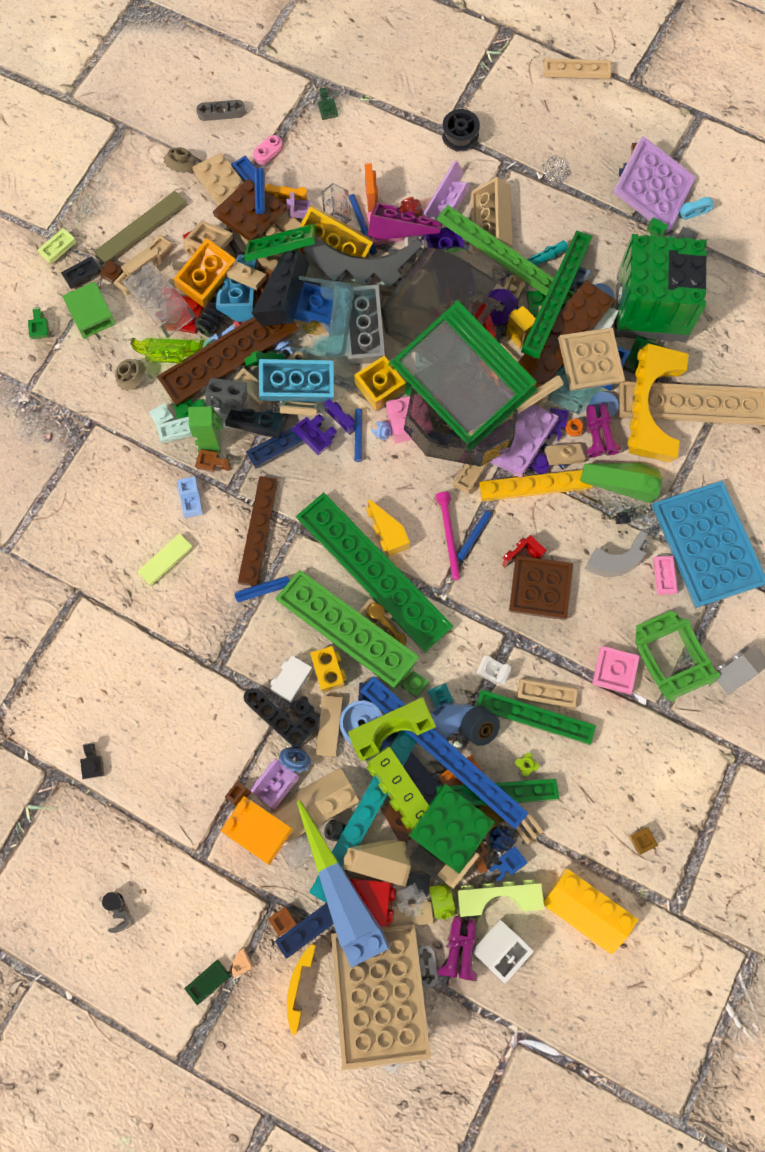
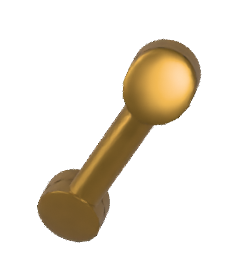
(377, 611)

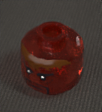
(412, 205)

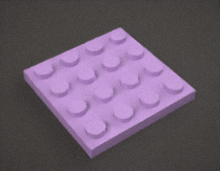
(654, 183)
(531, 431)

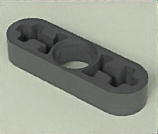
(209, 106)

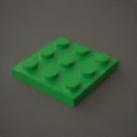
(451, 828)

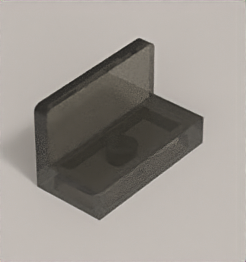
(427, 862)

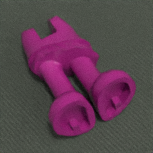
(594, 425)
(457, 940)

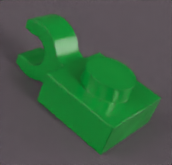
(38, 325)
(182, 410)

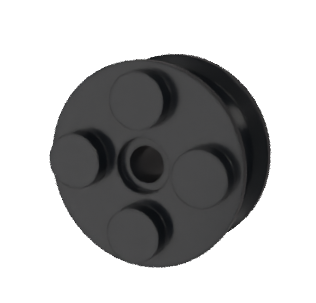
(460, 130)

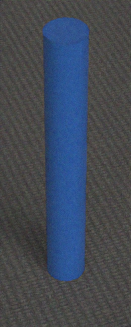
(358, 435)
(473, 536)

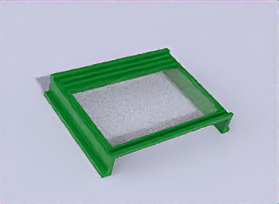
(464, 375)

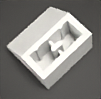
(502, 951)

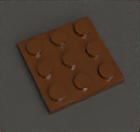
(240, 213)
(540, 587)

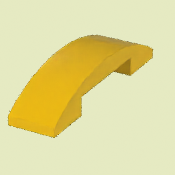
(294, 1014)

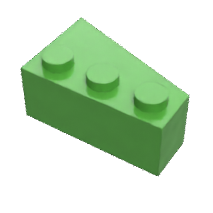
(206, 426)

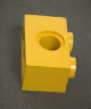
(519, 325)

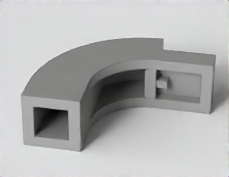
(617, 565)

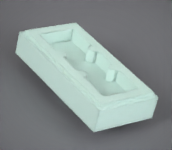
(174, 430)

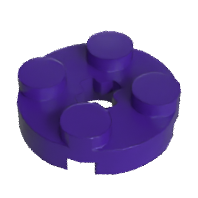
(510, 303)

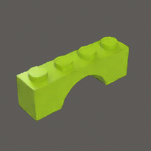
(370, 736)

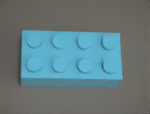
(296, 380)

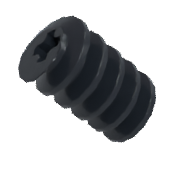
(208, 318)

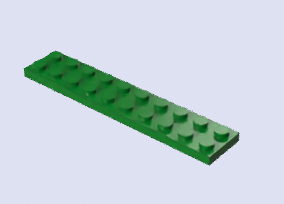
(374, 572)

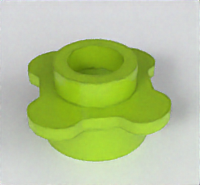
(533, 766)

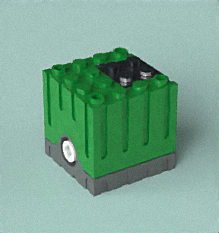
(661, 288)

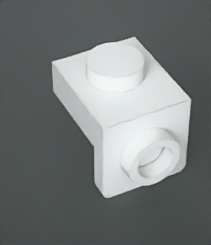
(493, 670)

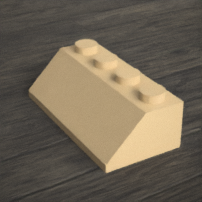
(493, 210)
(322, 800)

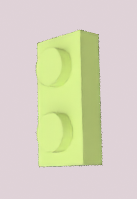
(57, 246)

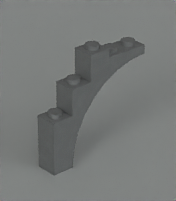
(362, 268)

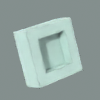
(161, 414)

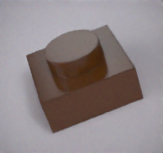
(111, 271)
(237, 792)

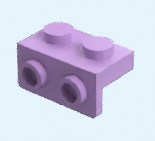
(274, 784)

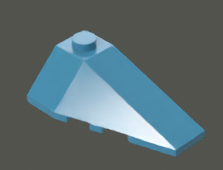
(236, 298)

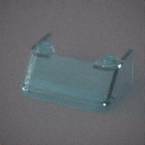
(342, 297)

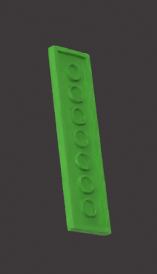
(348, 629)

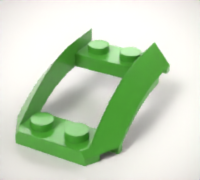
(686, 680)

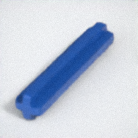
(259, 191)
(261, 589)

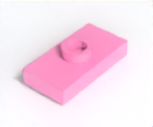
(665, 575)

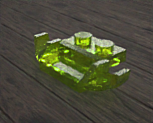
(166, 349)

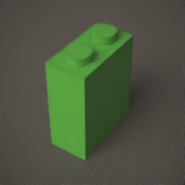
(89, 310)

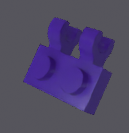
(310, 433)

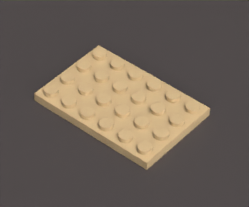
(382, 1004)

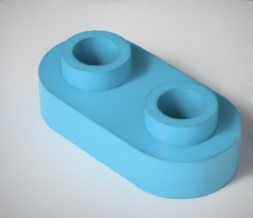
(696, 208)

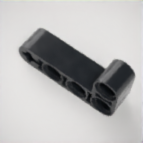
(278, 716)

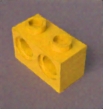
(324, 670)

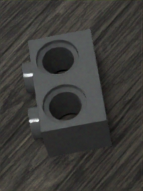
(226, 394)

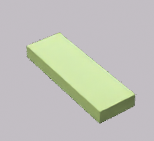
(165, 559)

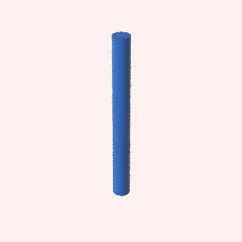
(361, 220)

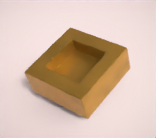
(643, 840)

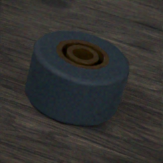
(480, 725)

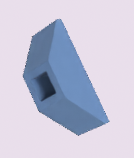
(449, 717)

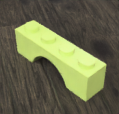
(527, 896)

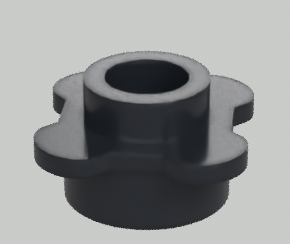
(622, 518)
(296, 706)

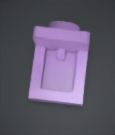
(297, 208)

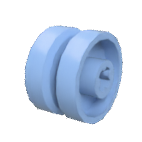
(355, 713)

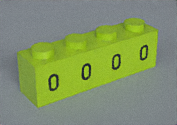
(398, 785)

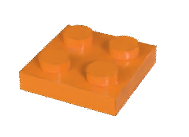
(371, 187)

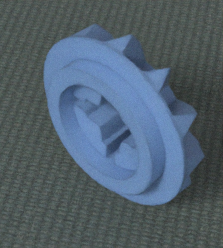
(302, 759)

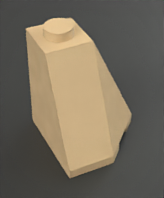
(380, 860)

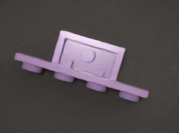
(448, 193)

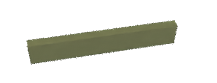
(140, 227)

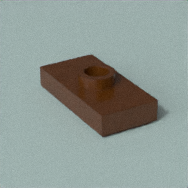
(396, 824)

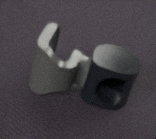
(115, 902)

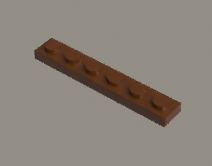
(258, 531)

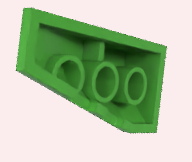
(627, 479)

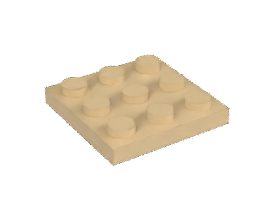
(591, 359)

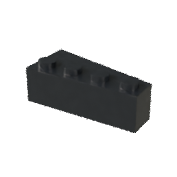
(283, 290)

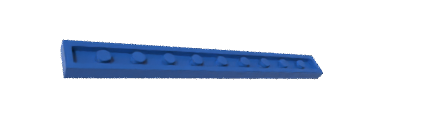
(451, 759)

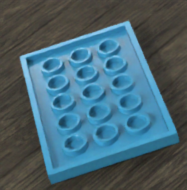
(709, 544)

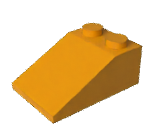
(204, 272)
(256, 830)

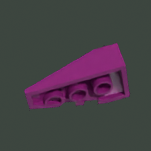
(390, 223)

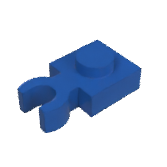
(511, 862)

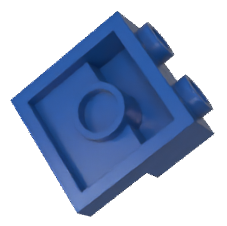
(313, 305)

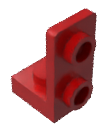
(533, 548)

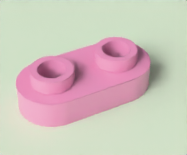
(270, 147)

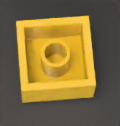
(379, 383)

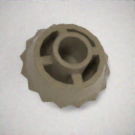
(179, 160)
(130, 374)

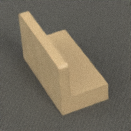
(140, 260)
(453, 878)

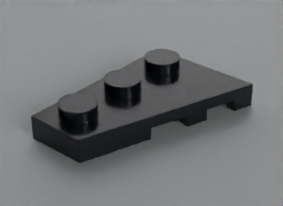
(262, 423)

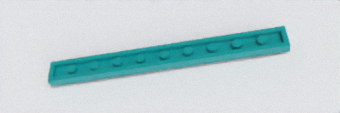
(365, 811)

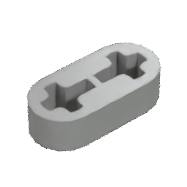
(431, 965)

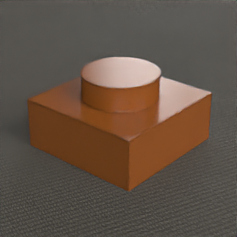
(282, 921)

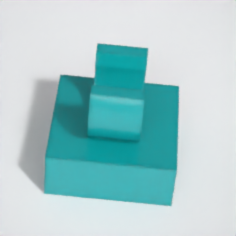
(440, 694)

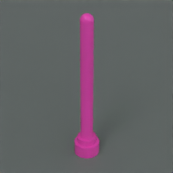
(444, 499)

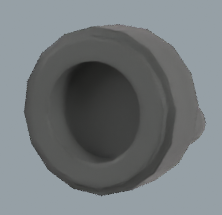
(334, 830)

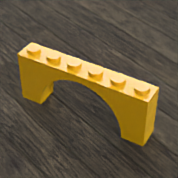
(645, 436)

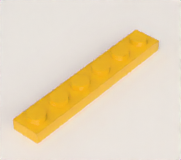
(532, 485)

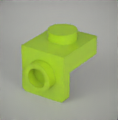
(442, 901)

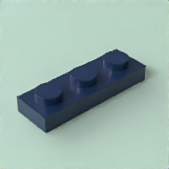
(274, 448)
(305, 931)

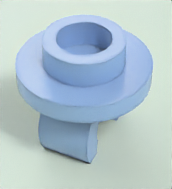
(283, 346)
(384, 430)

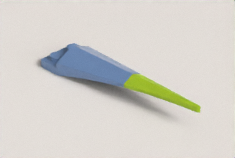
(354, 923)

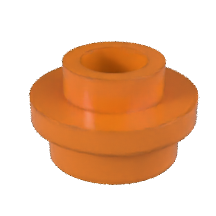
(576, 423)

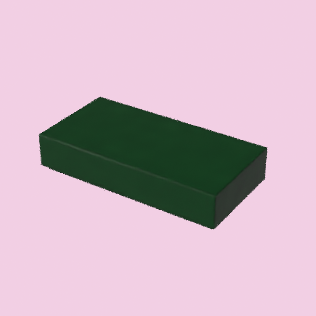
(207, 982)

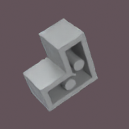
(745, 666)

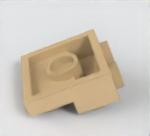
(206, 230)

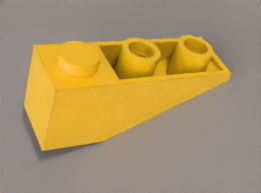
(391, 531)

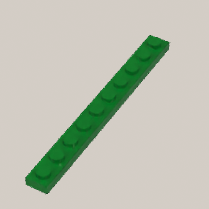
(556, 295)

